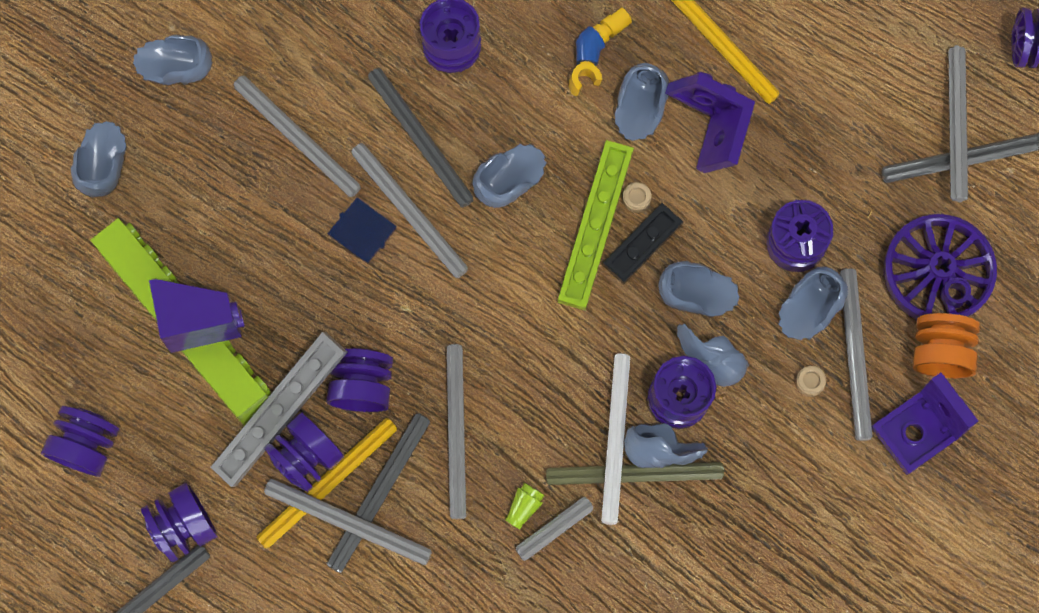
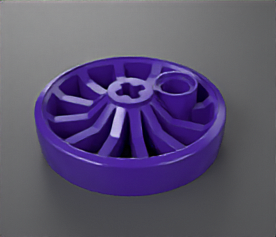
(951, 278)

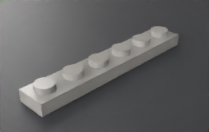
(279, 409)

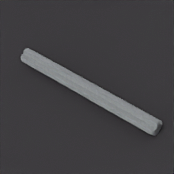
(958, 124)
(297, 136)
(409, 210)
(856, 358)
(456, 435)
(348, 522)

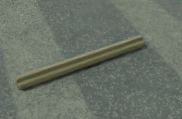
(632, 473)

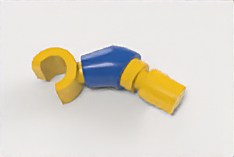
(589, 47)

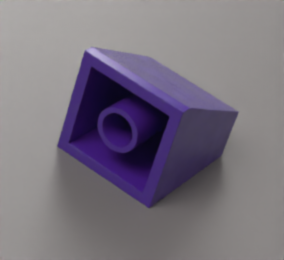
(194, 315)

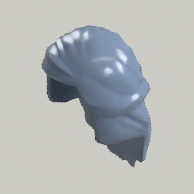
(174, 60)
(641, 101)
(99, 160)
(508, 175)
(697, 289)
(813, 303)
(718, 354)
(658, 447)

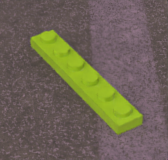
(595, 225)

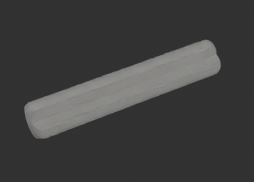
(554, 528)

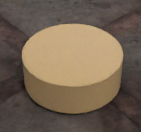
(636, 197)
(810, 381)

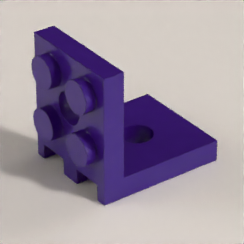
(728, 122)
(936, 413)

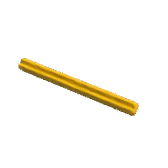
(728, 49)
(329, 481)

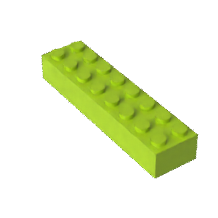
(215, 362)

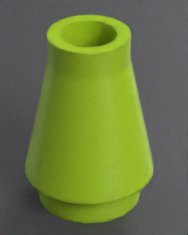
(524, 505)

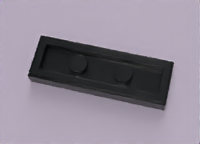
(642, 243)

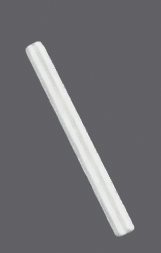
(615, 439)

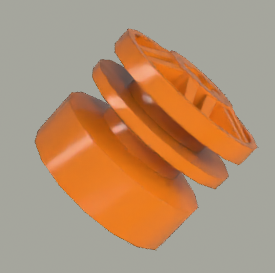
(946, 345)

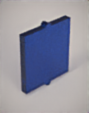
(362, 230)

